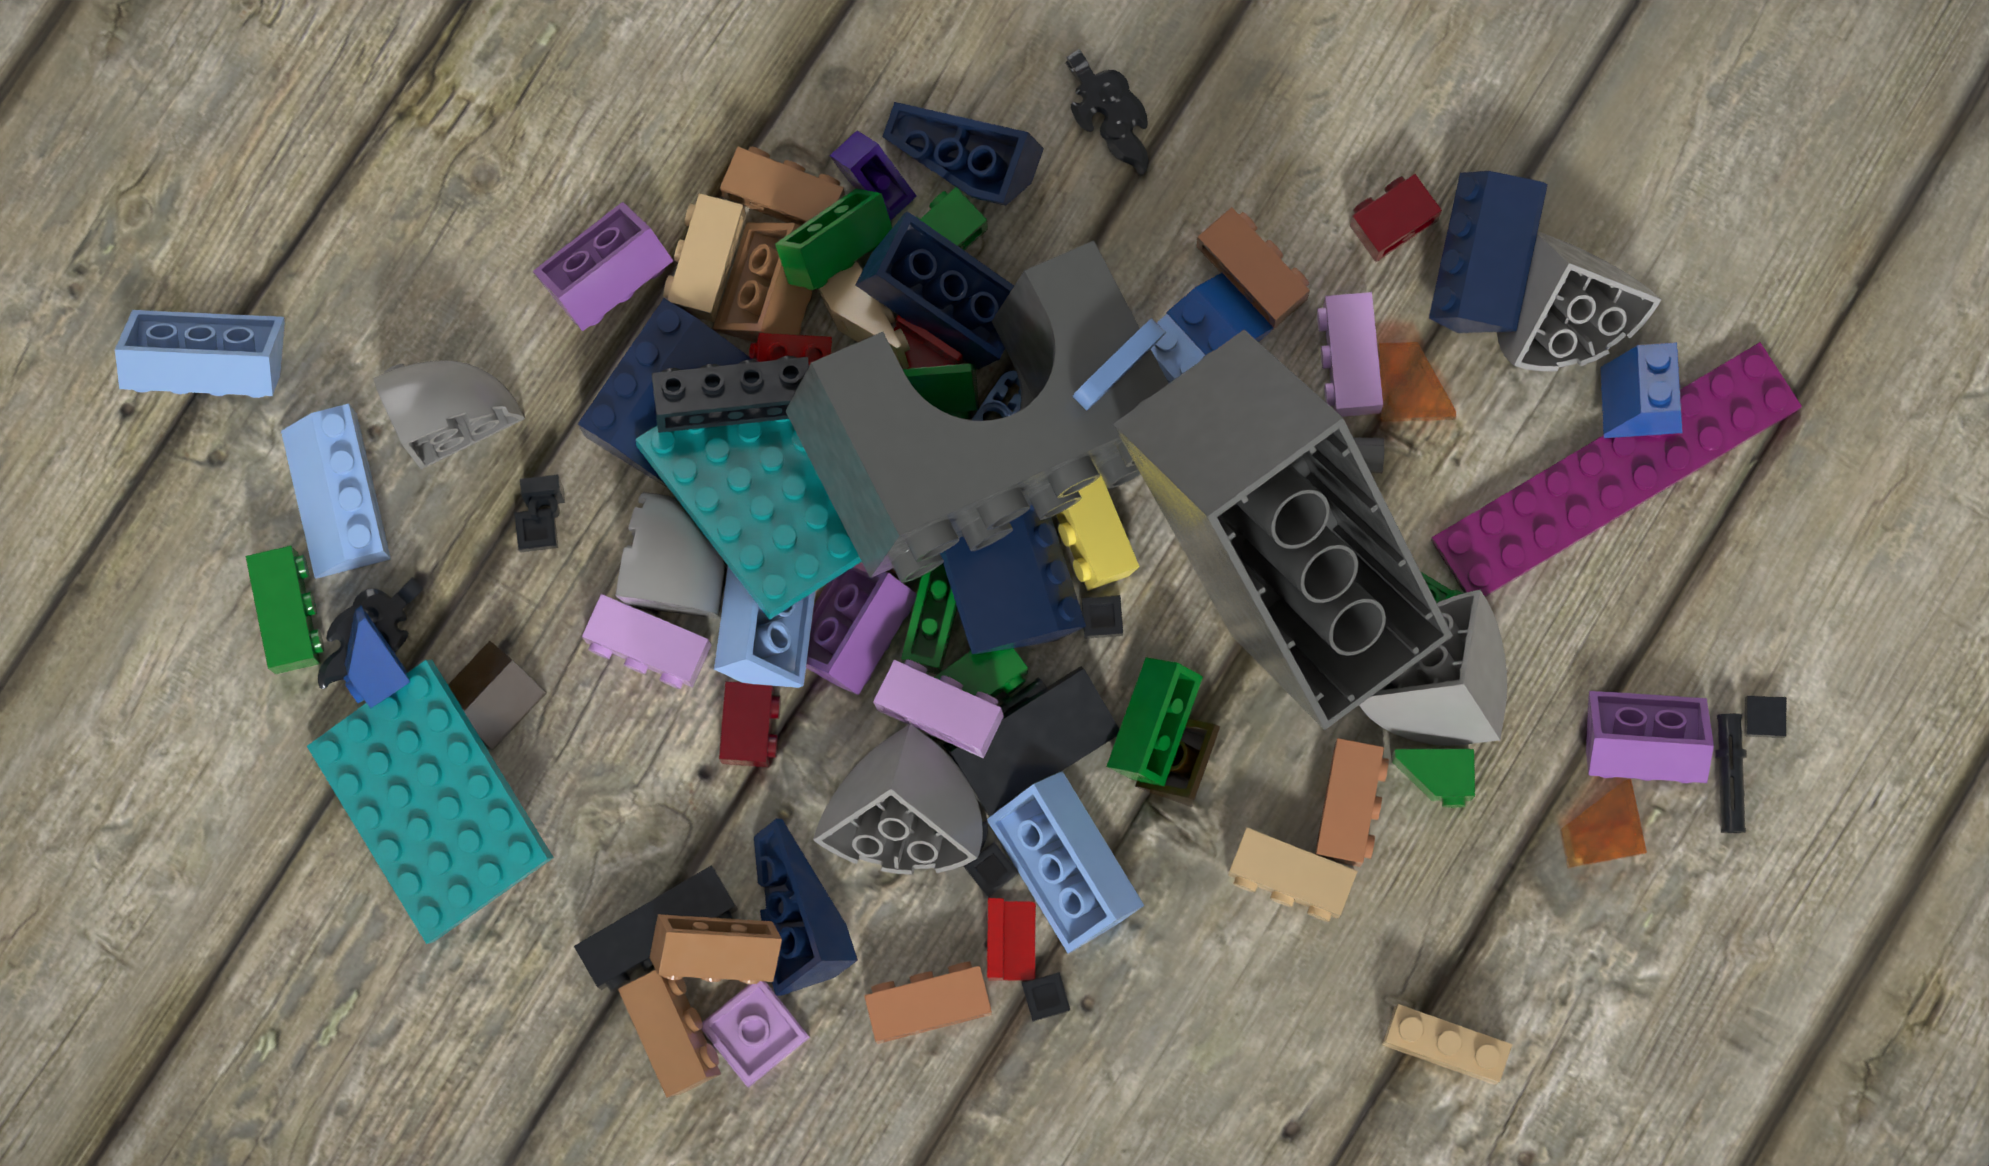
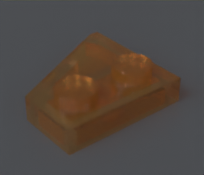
(1410, 385)
(1605, 830)

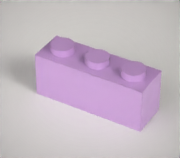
(1351, 354)
(646, 642)
(939, 707)

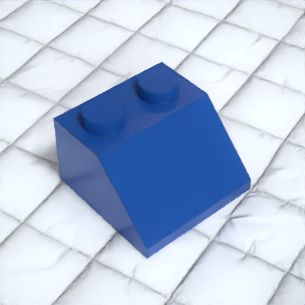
(1217, 313)
(1642, 392)
(371, 663)

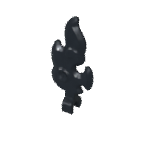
(1110, 95)
(384, 613)

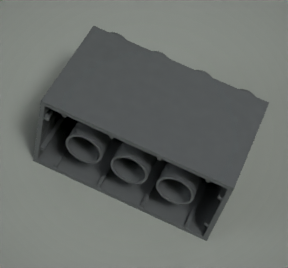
(1285, 527)

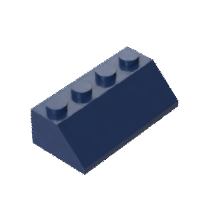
(1487, 252)
(938, 288)

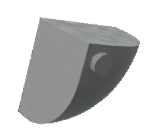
(1574, 308)
(444, 407)
(670, 562)
(1456, 689)
(904, 809)

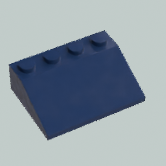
(626, 401)
(1014, 588)

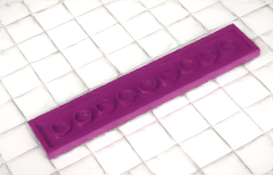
(1614, 476)

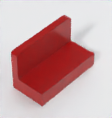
(926, 348)
(1011, 940)

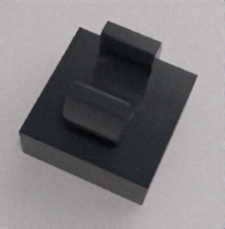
(542, 491)

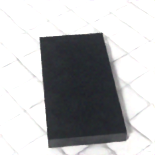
(1039, 740)

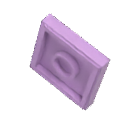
(754, 1032)

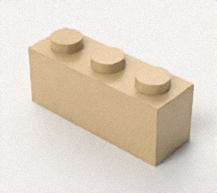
(705, 256)
(1292, 875)
(1447, 1044)

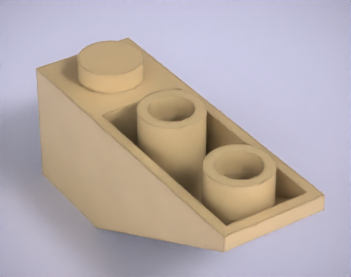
(859, 313)

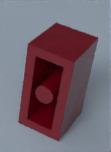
(1395, 216)
(748, 724)

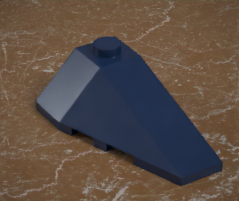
(972, 155)
(811, 928)

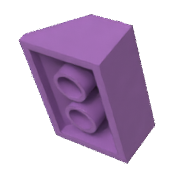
(603, 266)
(855, 625)
(1648, 737)

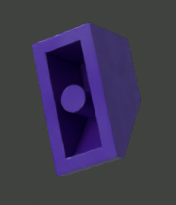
(871, 170)

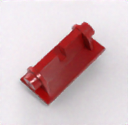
(774, 346)

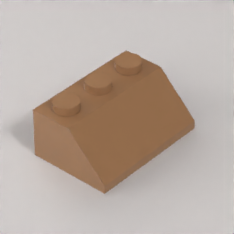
(758, 290)

